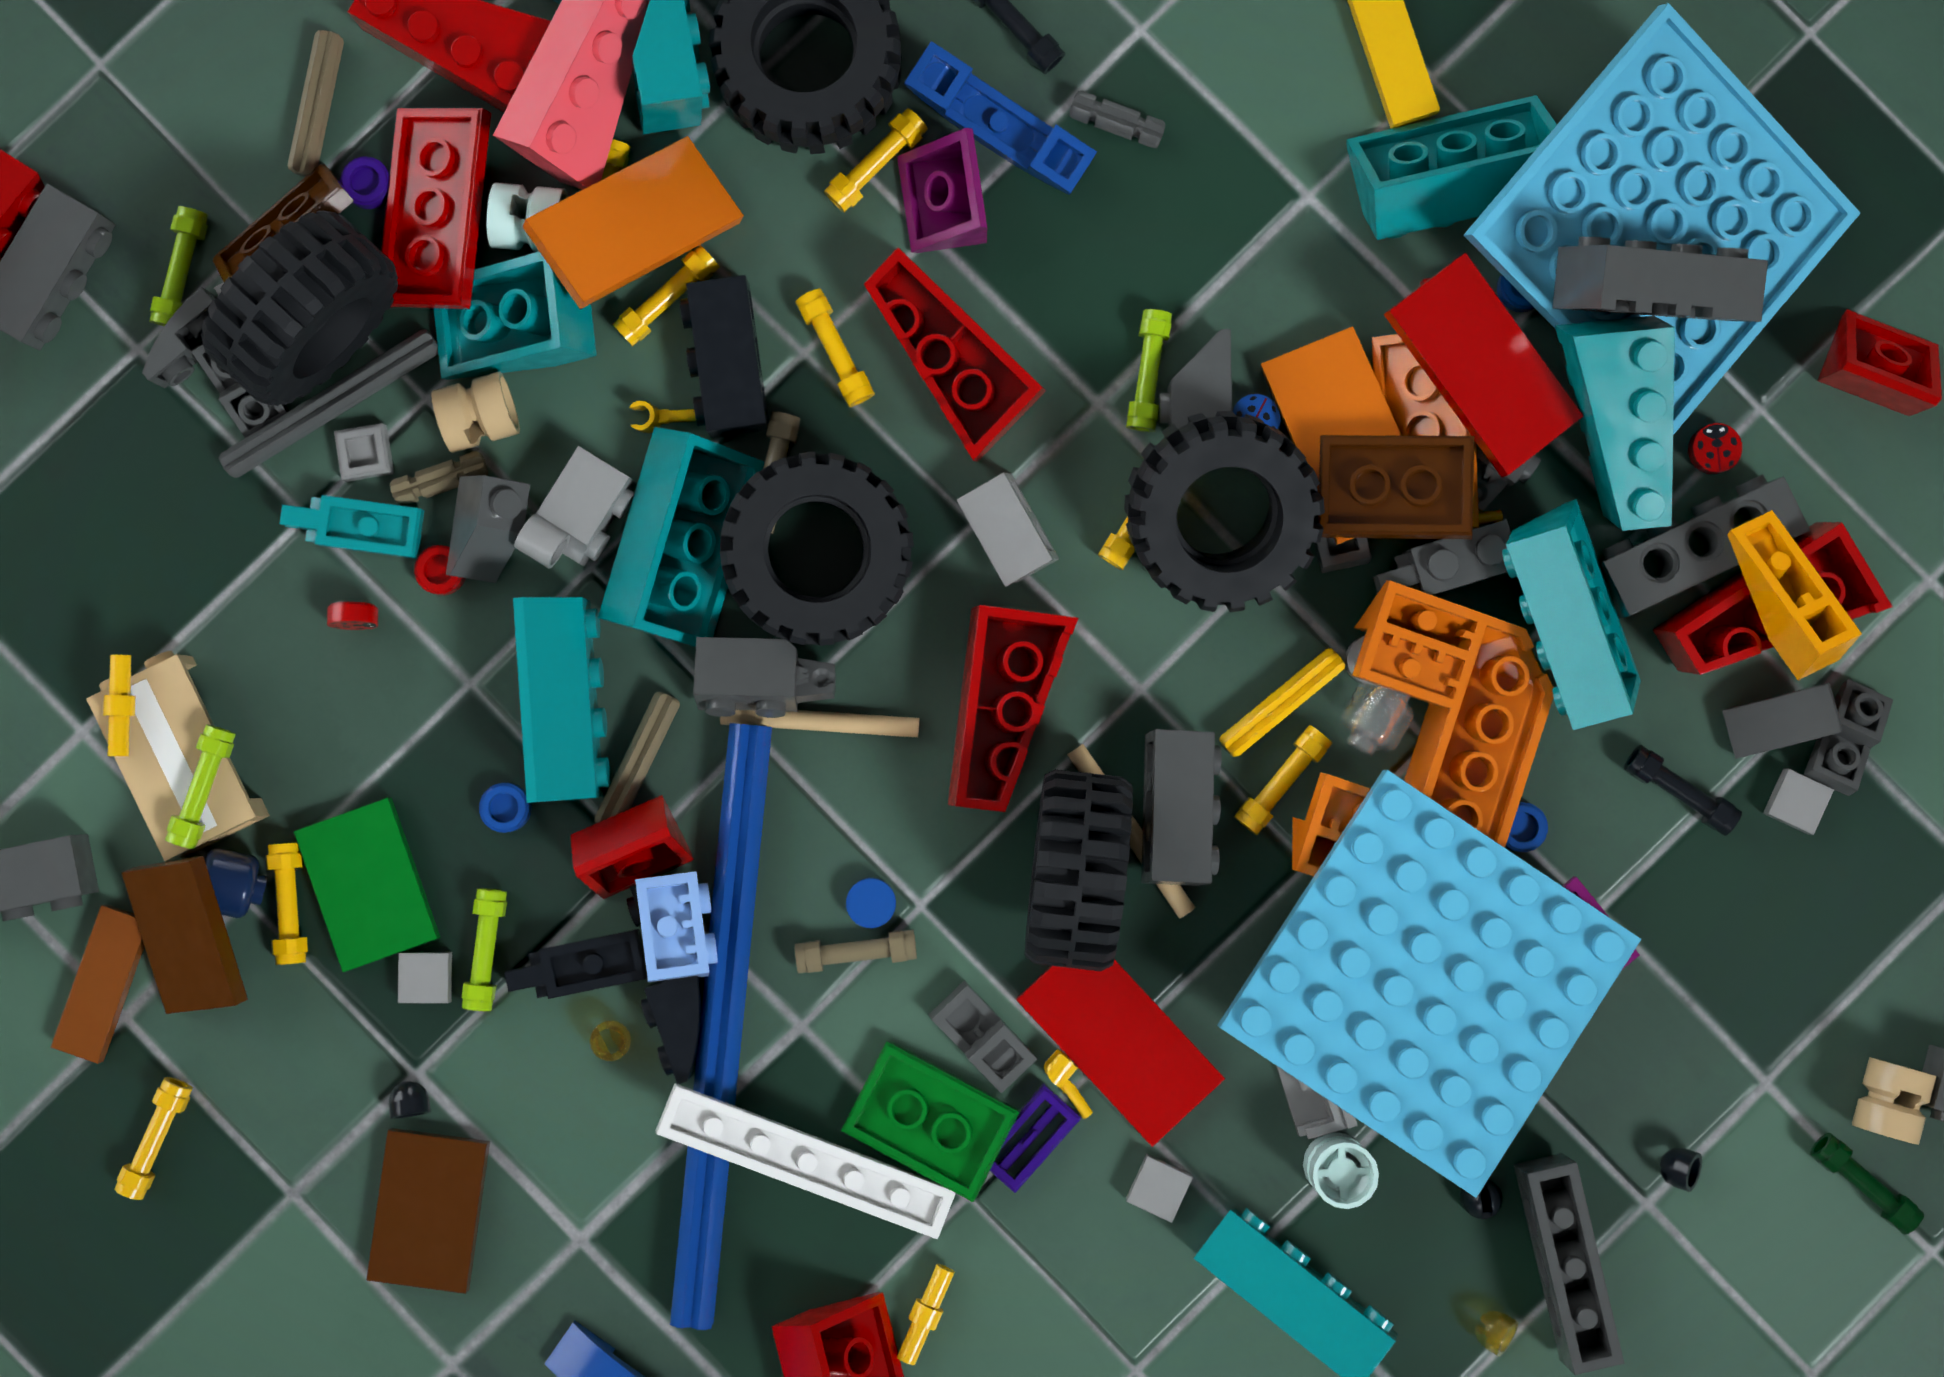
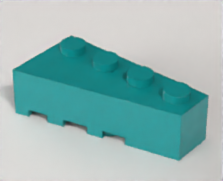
(1627, 405)
(1297, 1297)

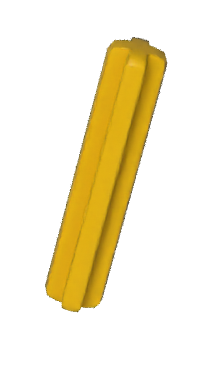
(1282, 702)

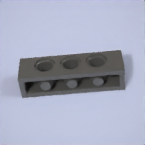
(1681, 569)
(1569, 1263)

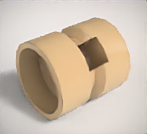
(475, 412)
(1894, 1101)

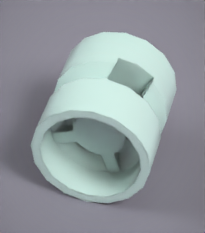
(510, 207)
(1340, 1170)

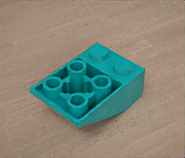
(665, 72)

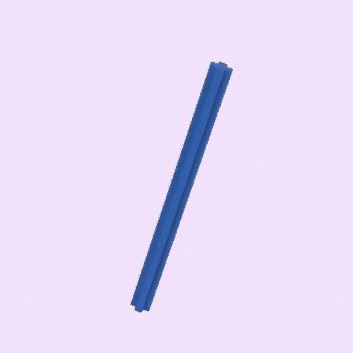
(722, 1017)

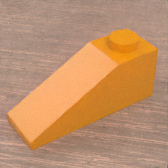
(1791, 597)

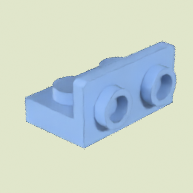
(674, 926)

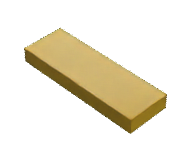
(1395, 60)

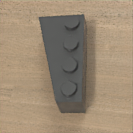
(1660, 281)

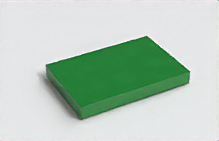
(367, 884)
(930, 1121)

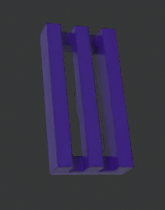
(1057, 1105)

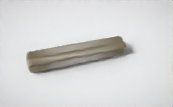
(315, 102)
(639, 756)

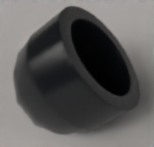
(408, 1100)
(1681, 1168)
(1474, 1205)

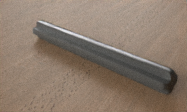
(329, 403)

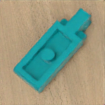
(358, 525)

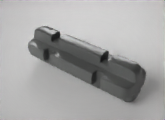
(1117, 119)

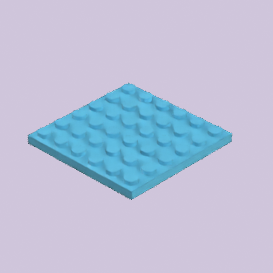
(1667, 156)
(1429, 982)

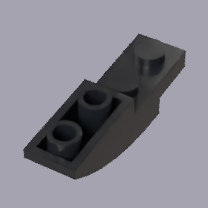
(676, 1012)

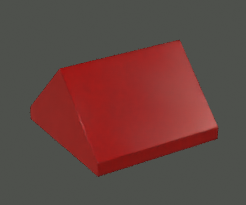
(1883, 365)
(628, 848)

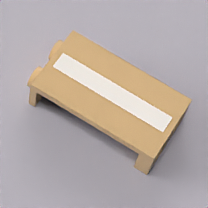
(165, 755)

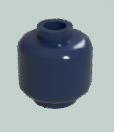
(235, 881)

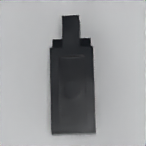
(582, 965)

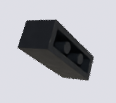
(725, 357)

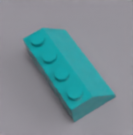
(1444, 166)
(669, 554)
(1573, 617)
(560, 698)

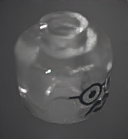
(1376, 718)

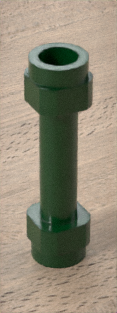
(1897, 1209)

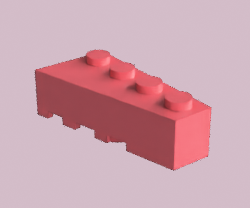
(575, 89)

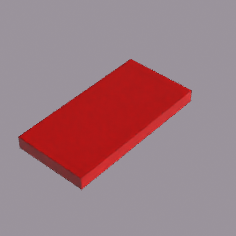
(435, 204)
(1483, 365)
(1122, 1045)

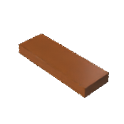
(100, 985)

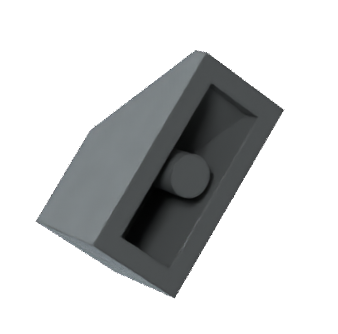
(1201, 384)
(485, 526)

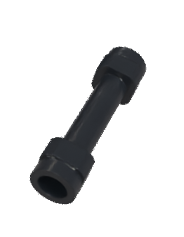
(1043, 51)
(1717, 813)

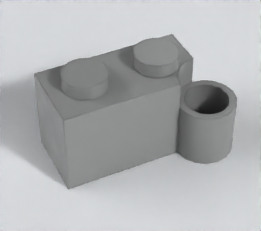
(577, 512)

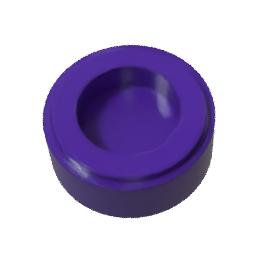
(366, 182)

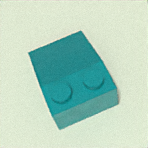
(514, 323)

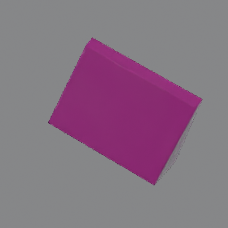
(943, 194)

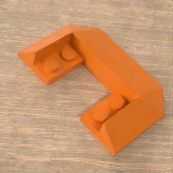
(1479, 722)

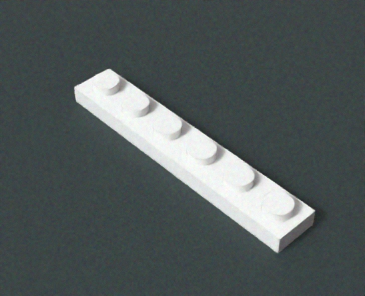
(805, 1161)

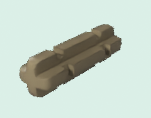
(437, 478)

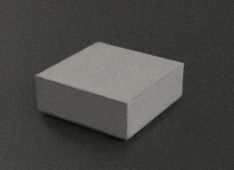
(364, 452)
(1798, 801)
(425, 977)
(1159, 1188)

